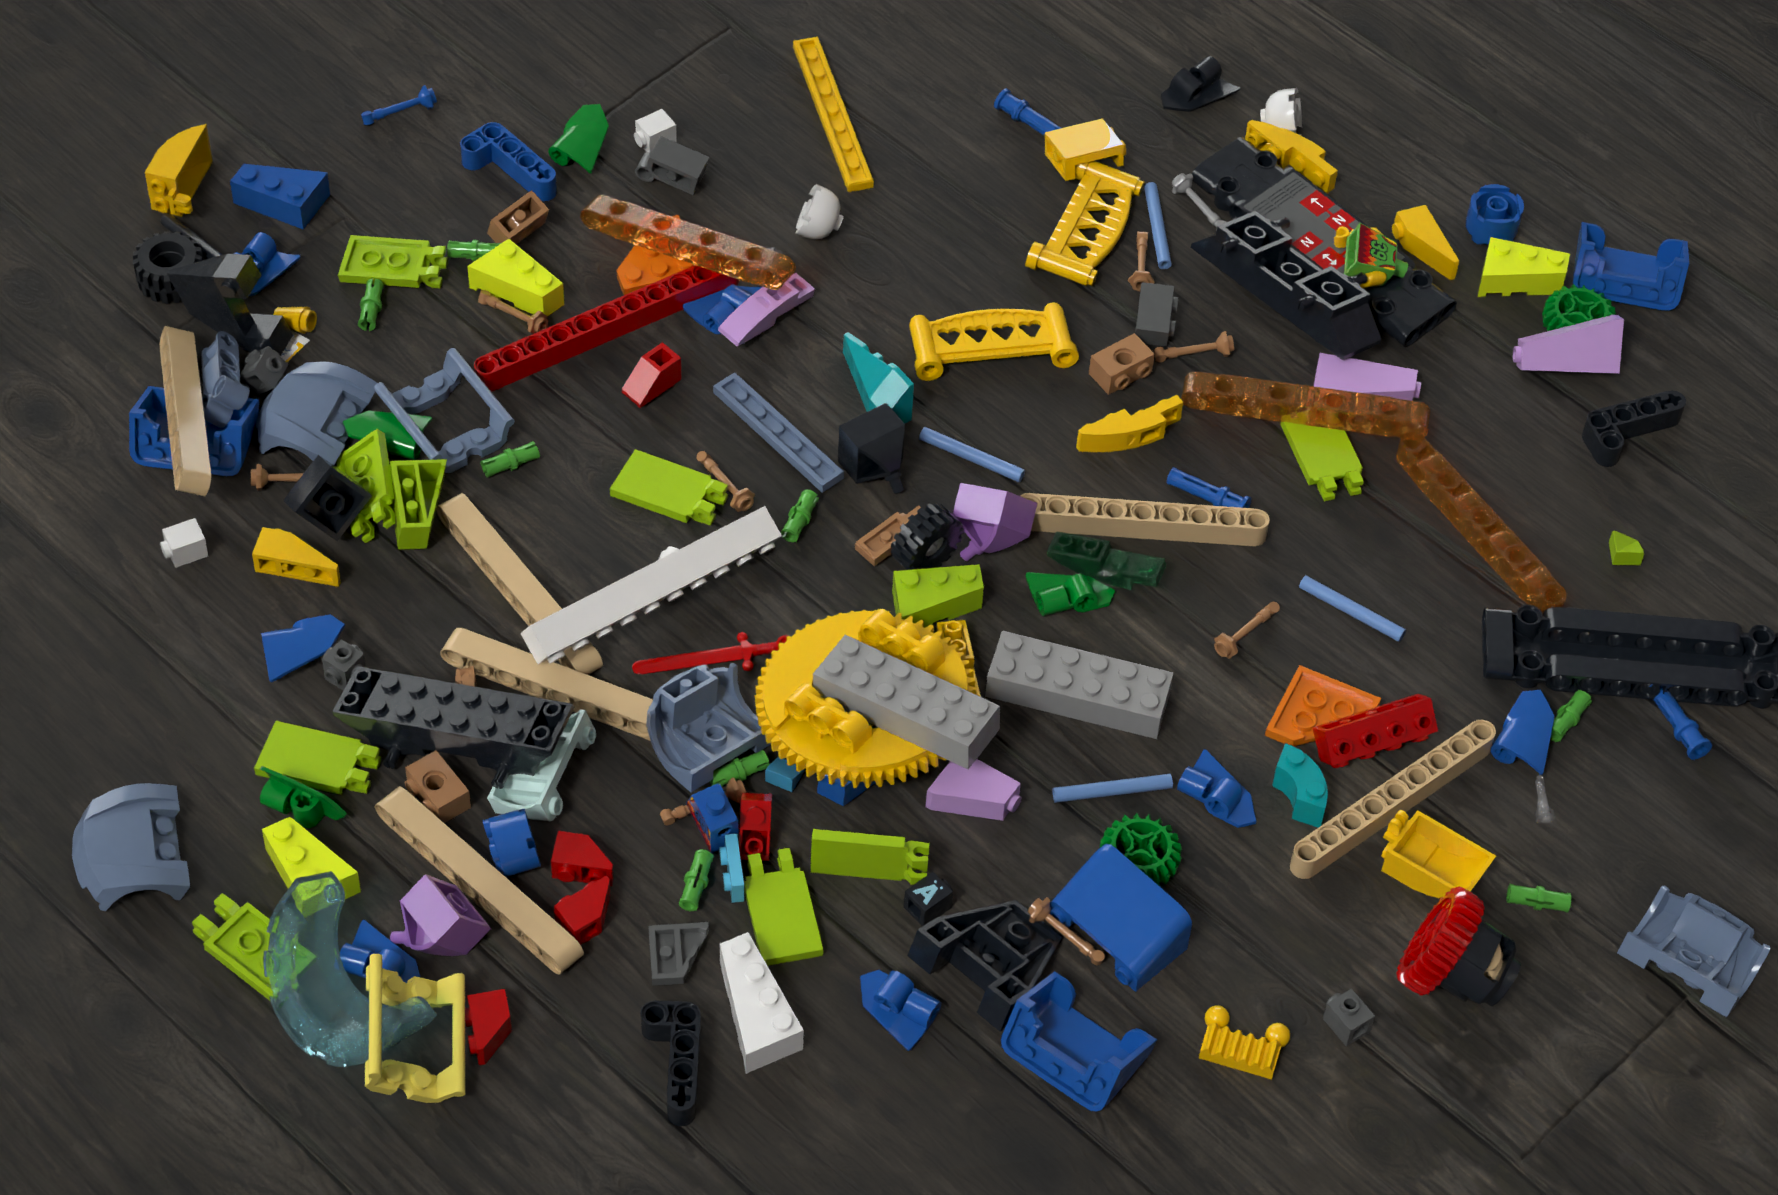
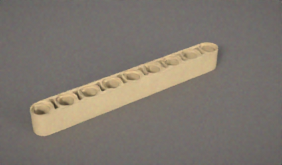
(185, 411)
(1149, 520)
(508, 573)
(548, 681)
(1471, 743)
(479, 880)

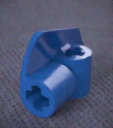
(268, 260)
(715, 308)
(299, 645)
(1526, 731)
(1218, 791)
(370, 941)
(898, 1005)

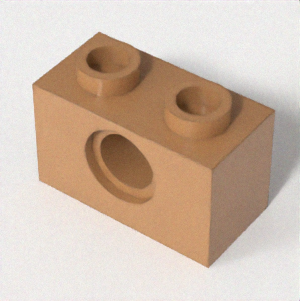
(518, 219)
(1121, 364)
(432, 773)

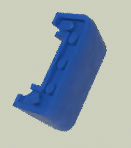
(1630, 275)
(151, 443)
(1124, 915)
(1069, 1047)

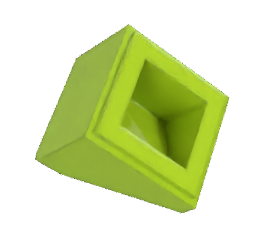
(1625, 550)

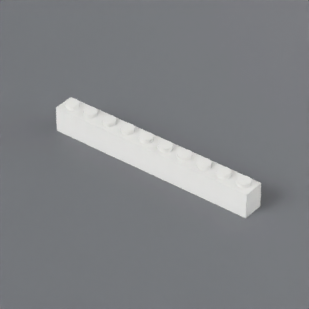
(651, 585)

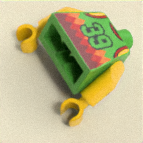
(1369, 253)

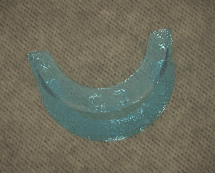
(311, 987)

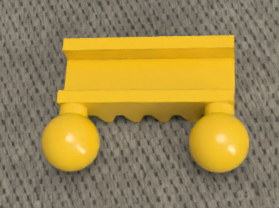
(1241, 1051)

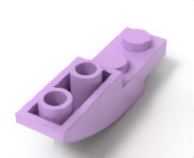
(763, 308)

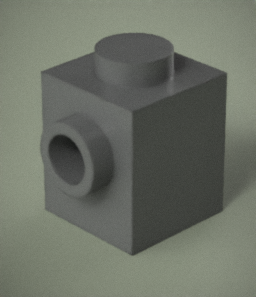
(1348, 1016)

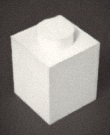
(652, 127)
(184, 543)

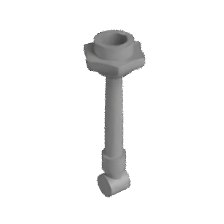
(1182, 184)

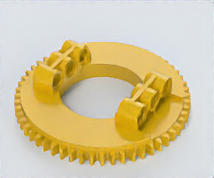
(818, 730)

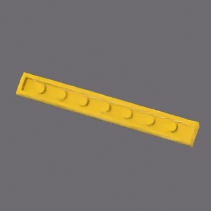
(833, 114)

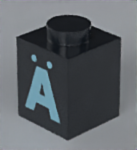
(928, 898)

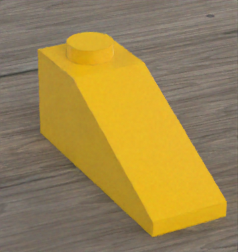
(1424, 239)
(289, 556)

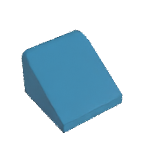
(782, 775)

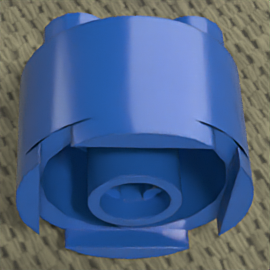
(1494, 214)
(512, 843)

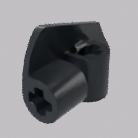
(1197, 87)

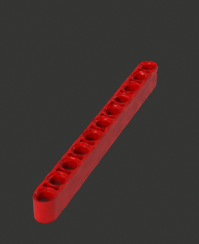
(597, 326)

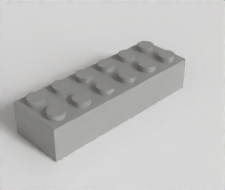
(1079, 684)
(908, 701)

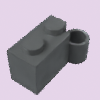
(673, 165)
(1154, 313)

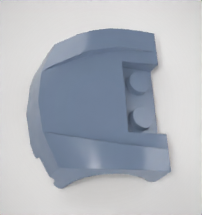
(310, 409)
(701, 724)
(130, 844)
(1699, 945)

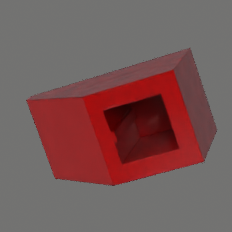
(653, 375)
(755, 825)
(579, 859)
(585, 910)
(490, 1023)

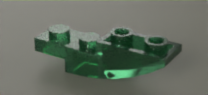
(1097, 559)

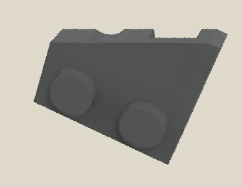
(674, 950)

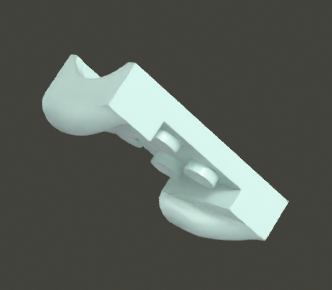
(539, 792)

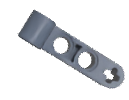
(222, 380)

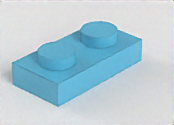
(733, 879)

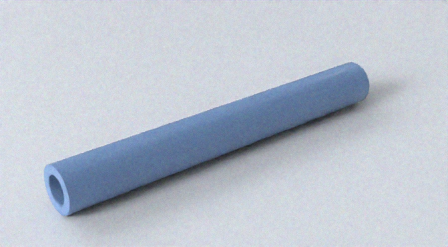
(1157, 225)
(972, 454)
(1352, 608)
(1112, 788)

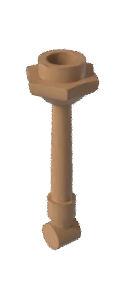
(1141, 275)
(535, 322)
(1223, 344)
(260, 477)
(742, 499)
(1226, 645)
(733, 791)
(1041, 911)

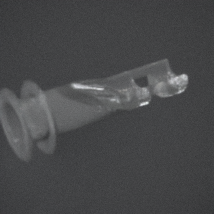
(1544, 813)

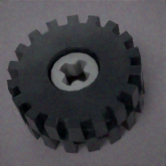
(927, 538)

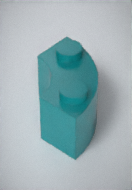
(1303, 785)

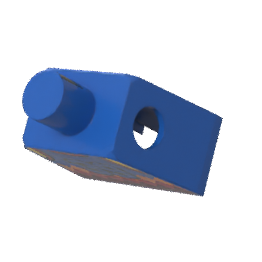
(712, 814)

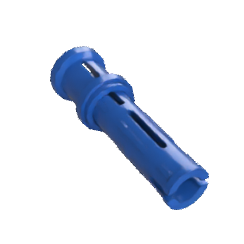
(1021, 111)
(1206, 491)
(1685, 729)

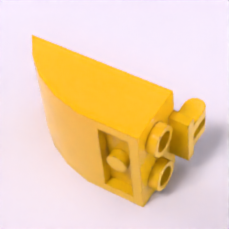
(178, 170)
(1431, 855)

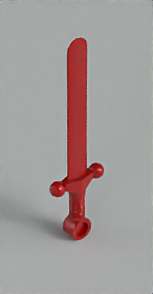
(744, 651)

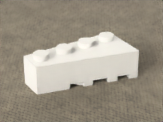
(759, 1009)

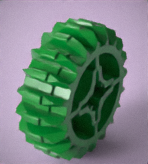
(1578, 304)
(1140, 840)

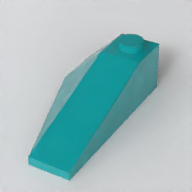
(877, 380)

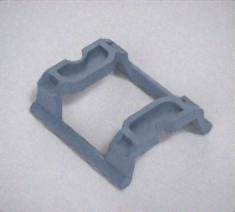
(436, 390)

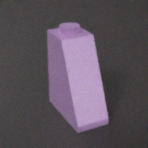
(974, 791)

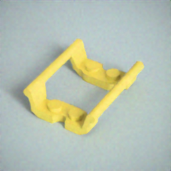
(414, 1080)

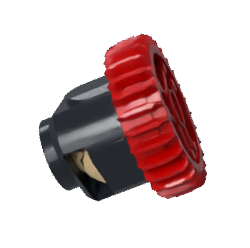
(1459, 952)

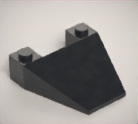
(215, 295)
(991, 948)

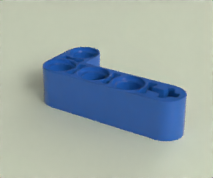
(499, 145)

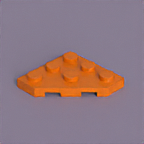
(645, 267)
(1313, 701)

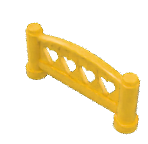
(1057, 255)
(934, 351)

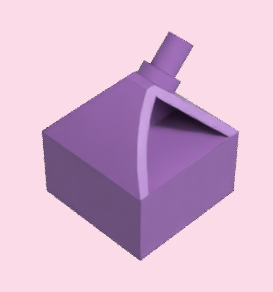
(992, 518)
(439, 919)

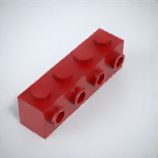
(1375, 730)

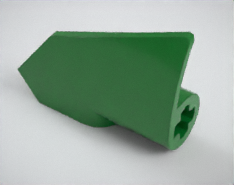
(581, 138)
(397, 438)
(1064, 592)
(306, 803)

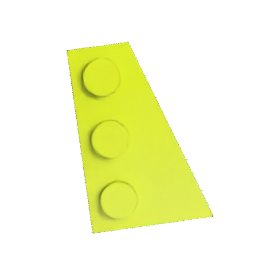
(1522, 268)
(517, 278)
(301, 854)

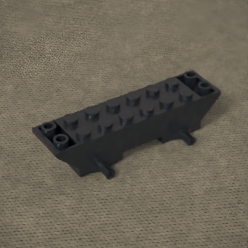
(1315, 300)
(428, 714)

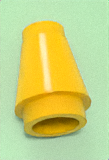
(298, 318)

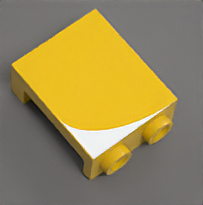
(1082, 145)

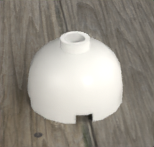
(1283, 110)
(819, 214)

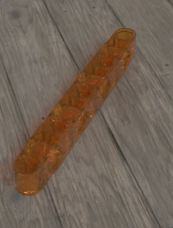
(688, 242)
(1304, 404)
(1479, 523)

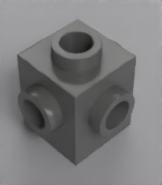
(263, 370)
(341, 662)

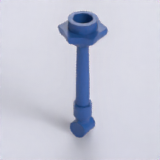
(425, 97)

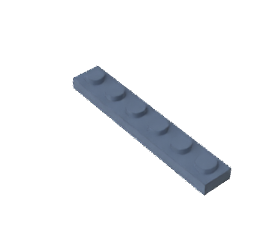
(778, 432)

